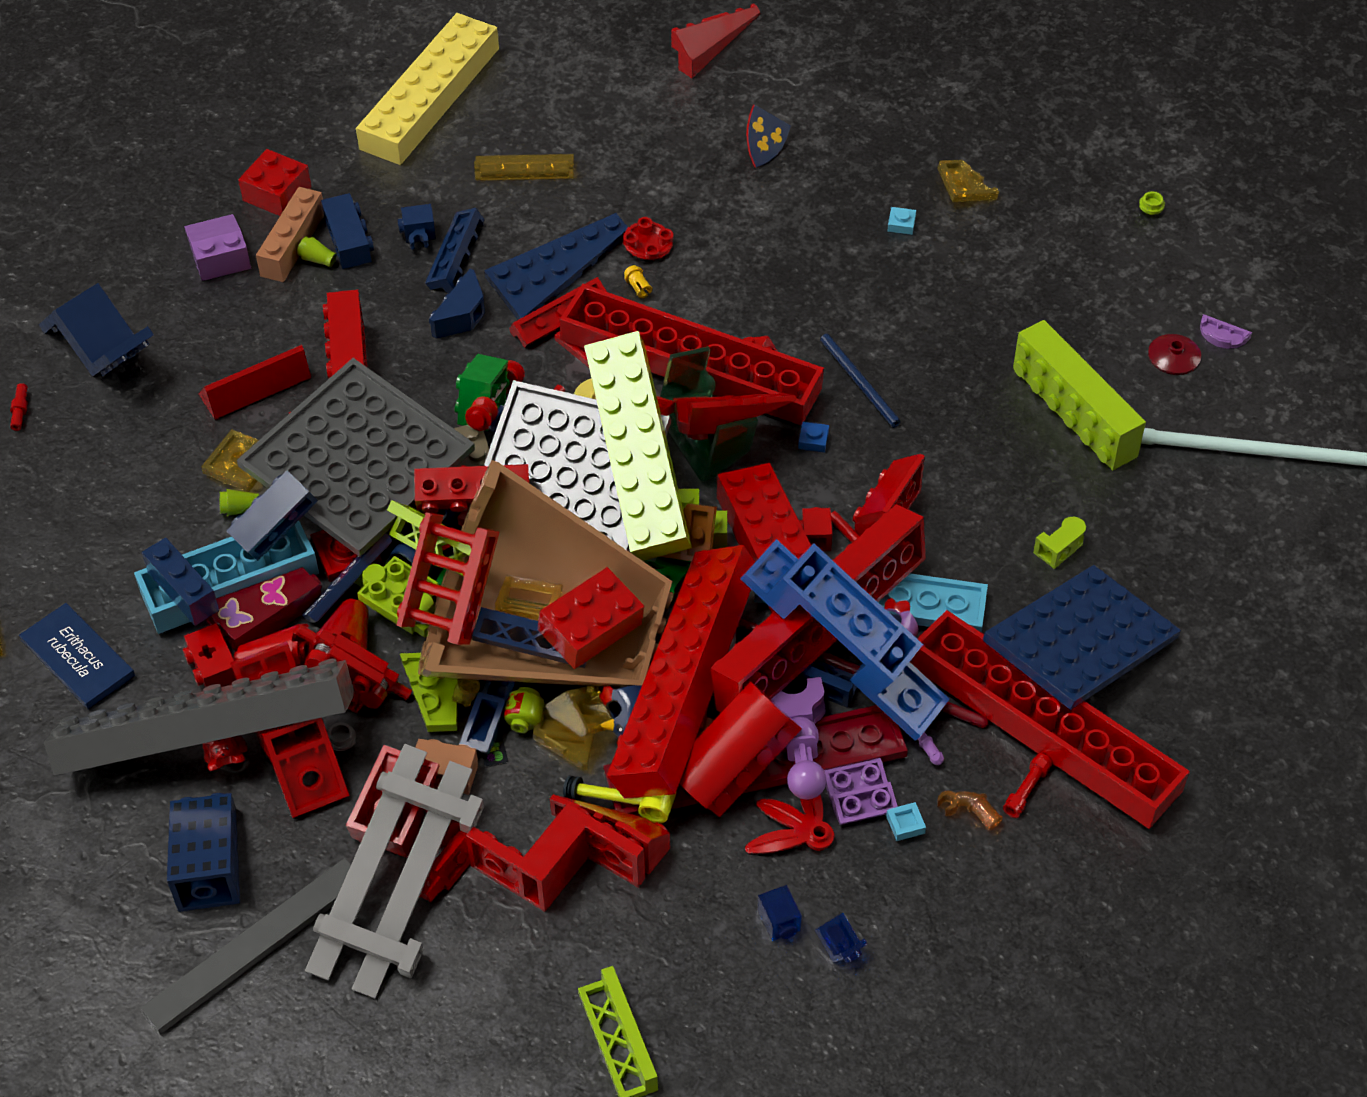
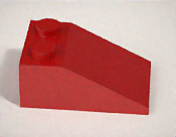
(411, 816)

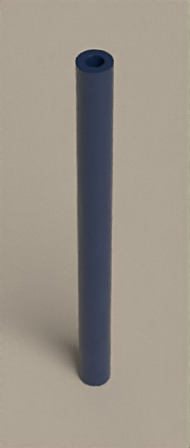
(860, 380)

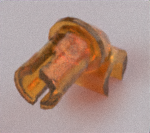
(973, 802)

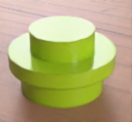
(1152, 203)

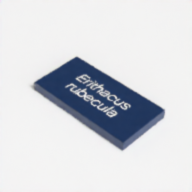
(77, 655)

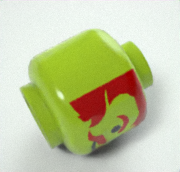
(523, 709)

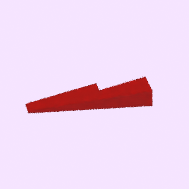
(705, 40)

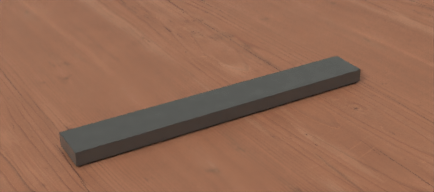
(245, 950)

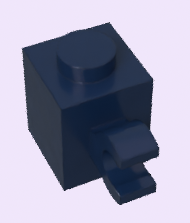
(417, 224)

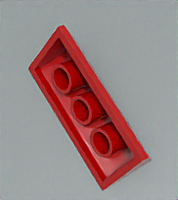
(256, 382)

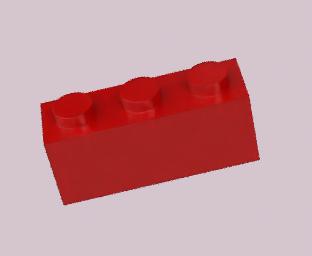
(895, 486)

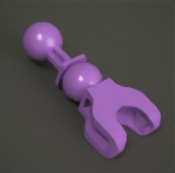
(806, 708)

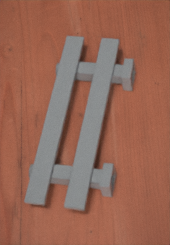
(384, 945)

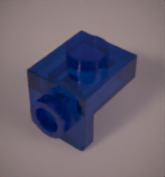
(840, 939)

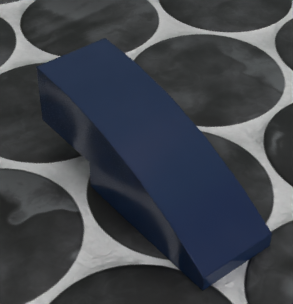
(487, 715)

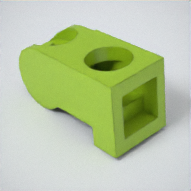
(1062, 543)

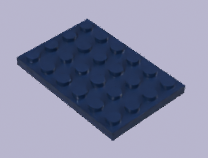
(1081, 636)

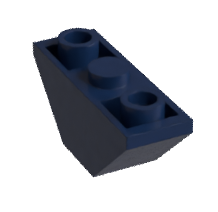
(459, 309)

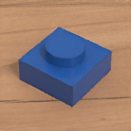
(813, 437)

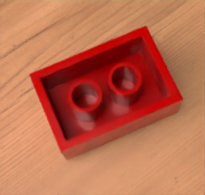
(590, 617)

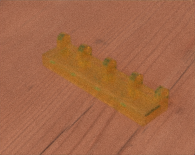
(524, 167)

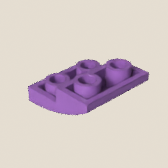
(859, 791)

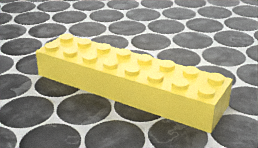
(427, 89)

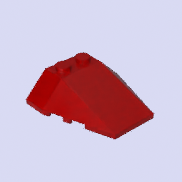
(701, 415)

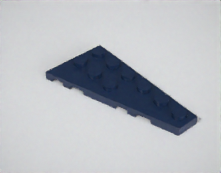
(549, 269)

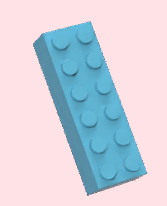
(228, 569)

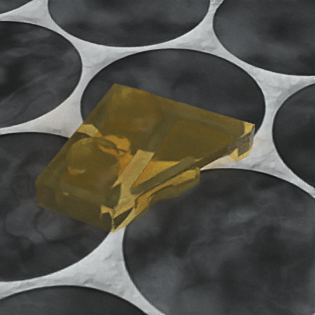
(964, 183)

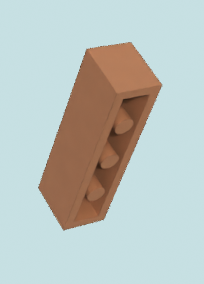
(297, 221)

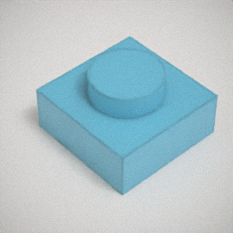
(901, 220)
(906, 821)

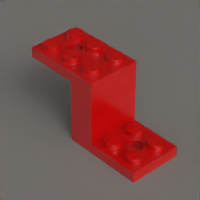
(296, 746)
(556, 856)

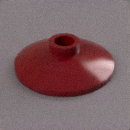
(1174, 354)

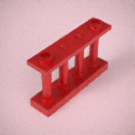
(474, 572)

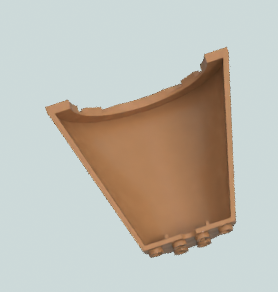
(553, 546)

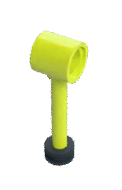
(652, 807)

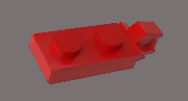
(447, 867)

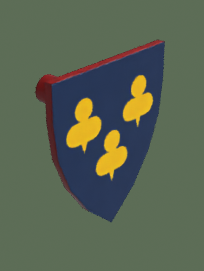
(765, 135)

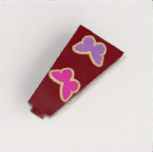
(265, 606)

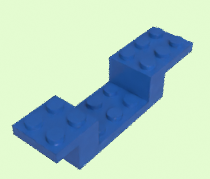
(858, 624)

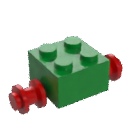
(484, 389)

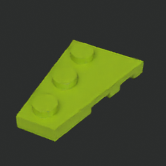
(432, 696)

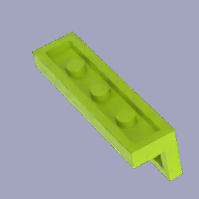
(411, 515)
(627, 1027)

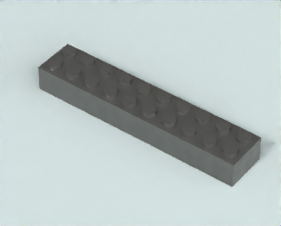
(200, 716)

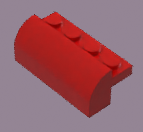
(736, 749)

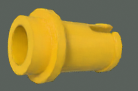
(635, 277)

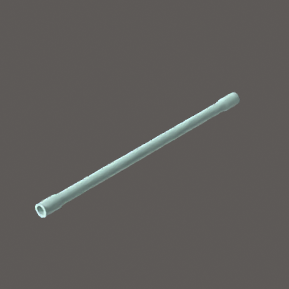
(1153, 436)

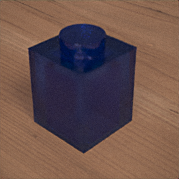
(779, 913)

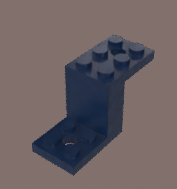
(96, 331)

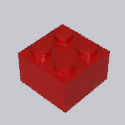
(273, 181)

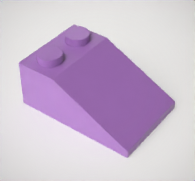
(218, 247)

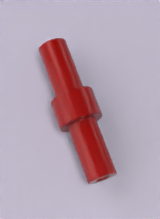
(18, 407)

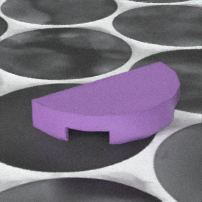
(1223, 334)

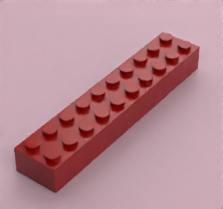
(734, 363)
(786, 647)
(680, 676)
(1076, 740)

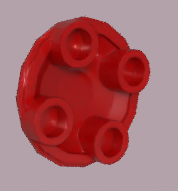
(648, 239)

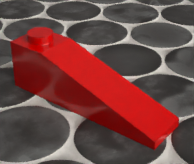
(652, 836)

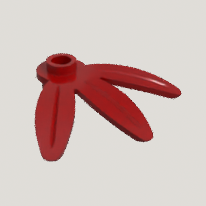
(802, 827)

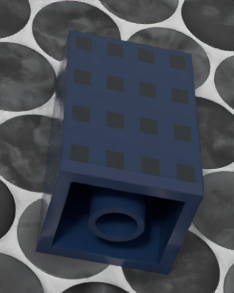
(203, 852)

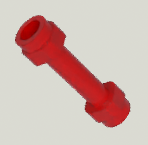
(1016, 802)

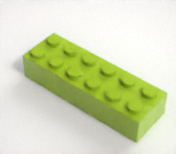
(1078, 395)

